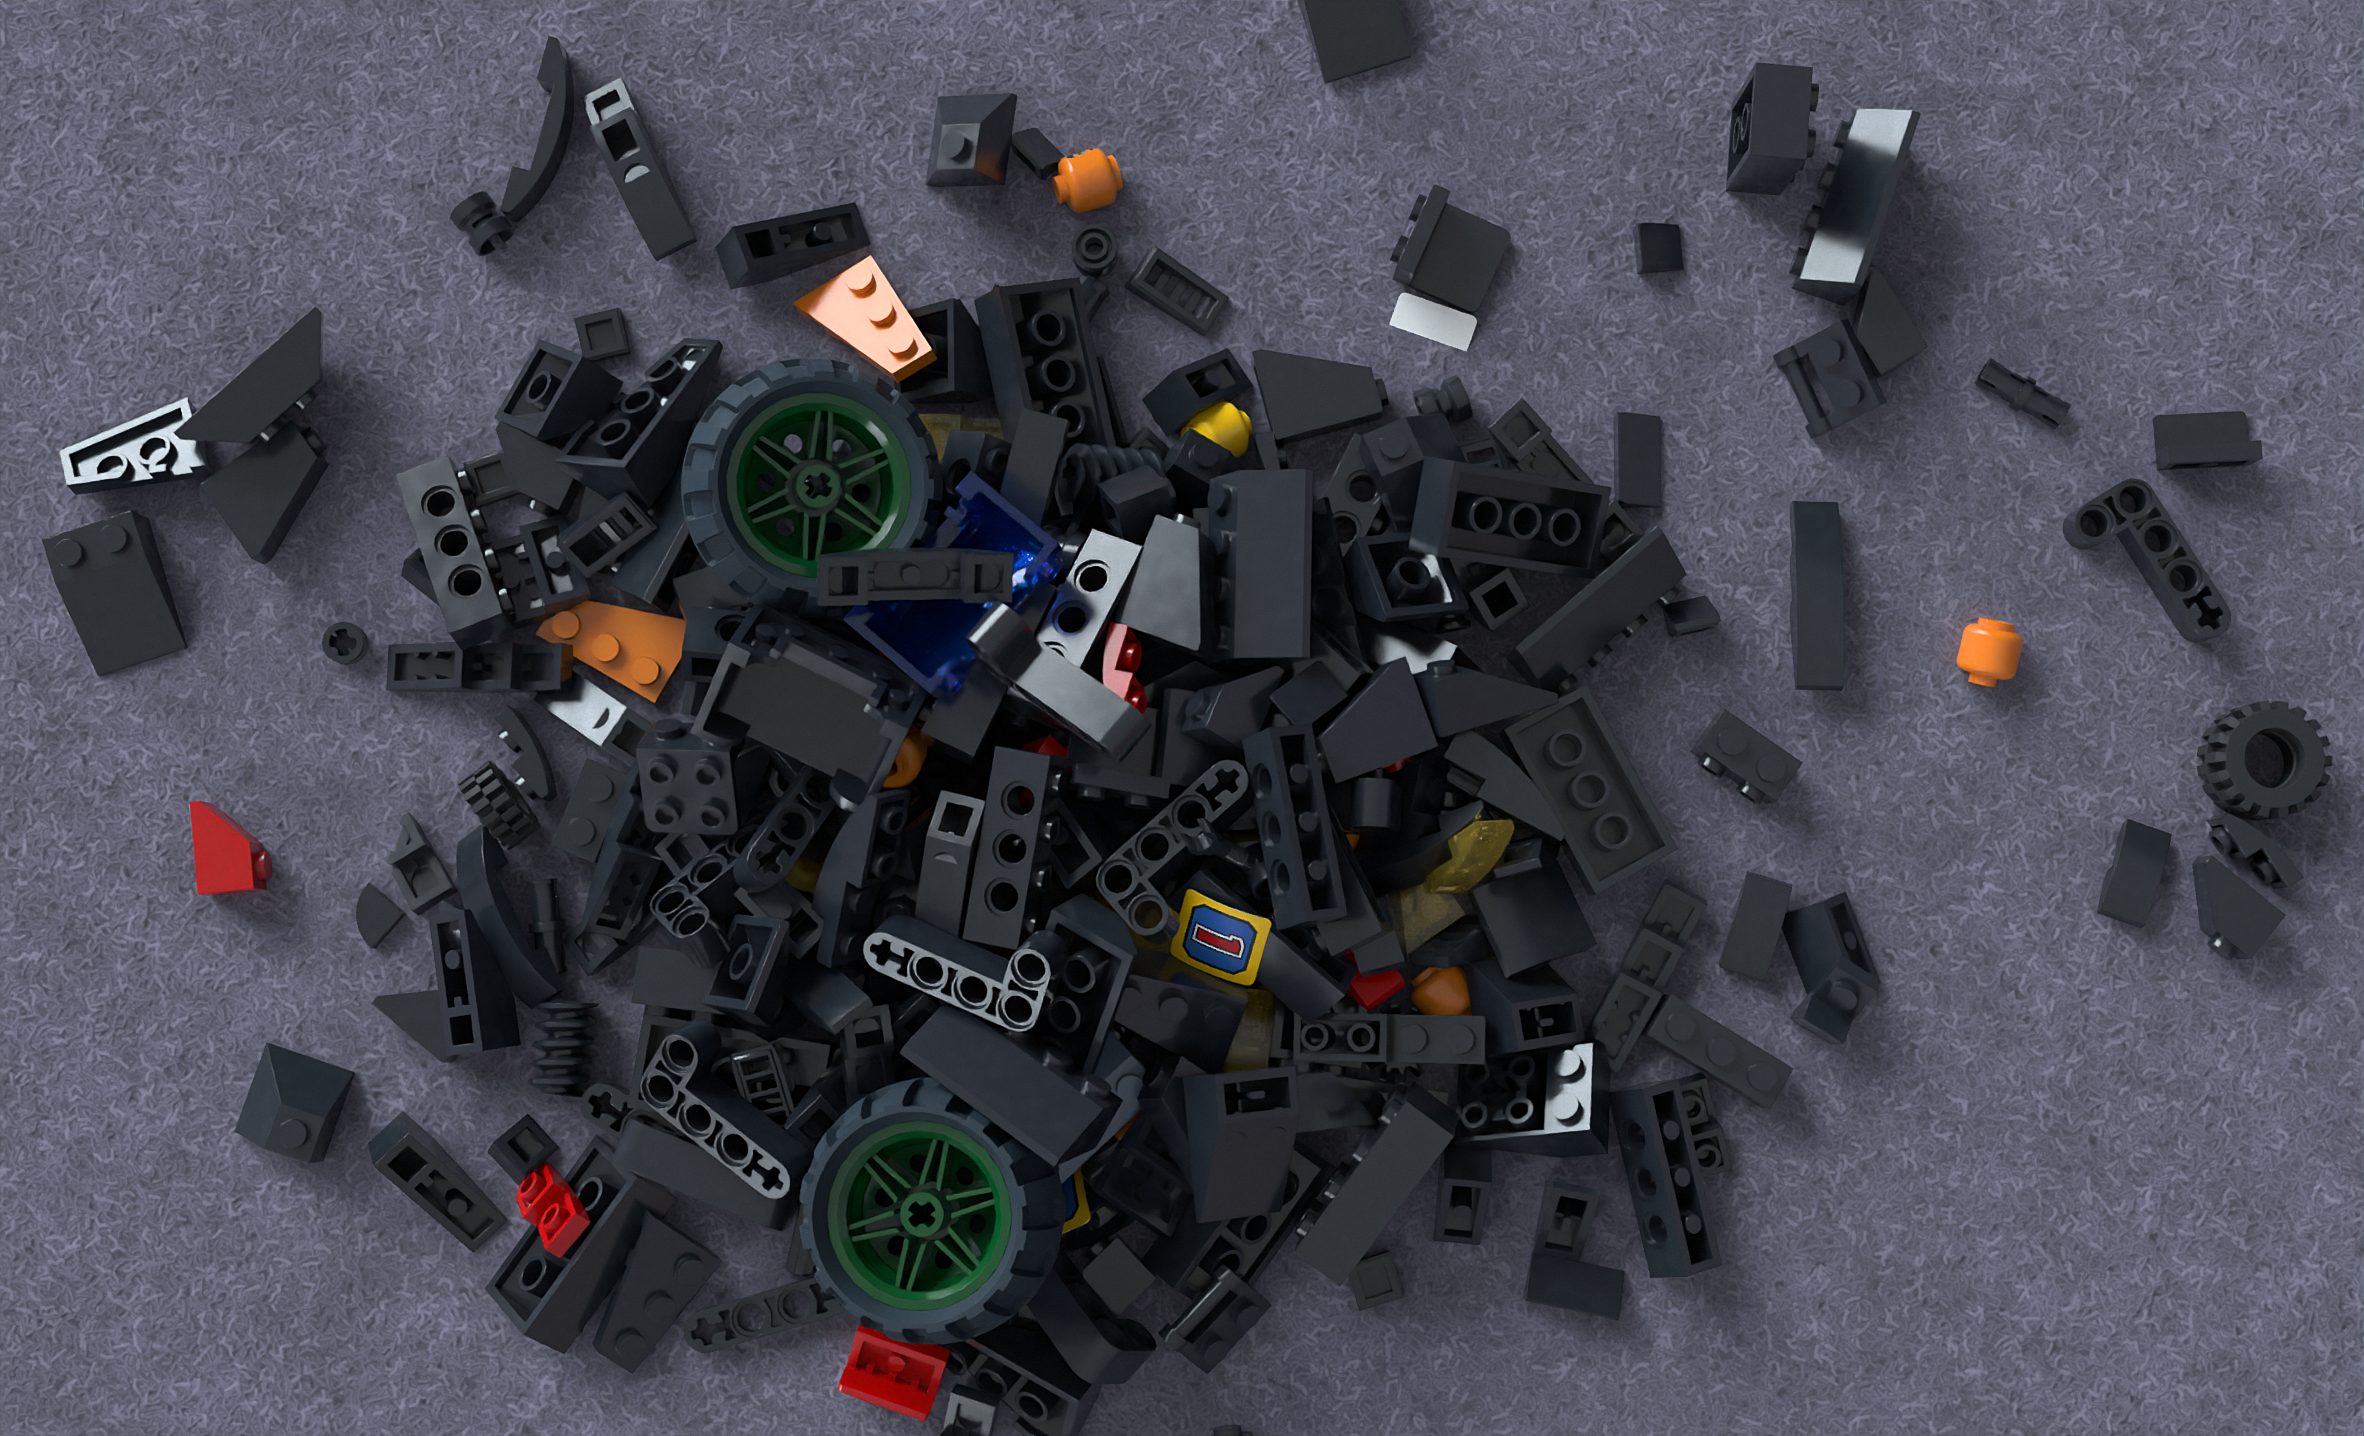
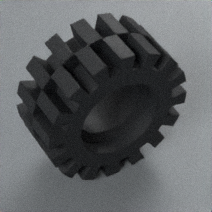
(499, 805)

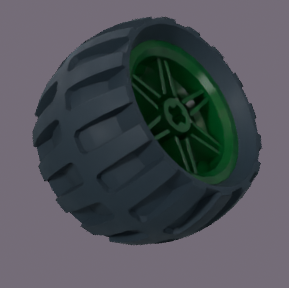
(745, 438)
(909, 1292)

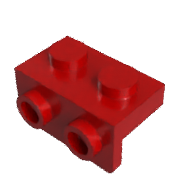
(894, 1373)

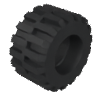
(2300, 750)

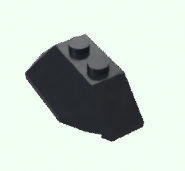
(264, 390)

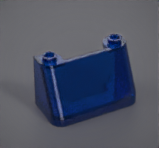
(929, 635)

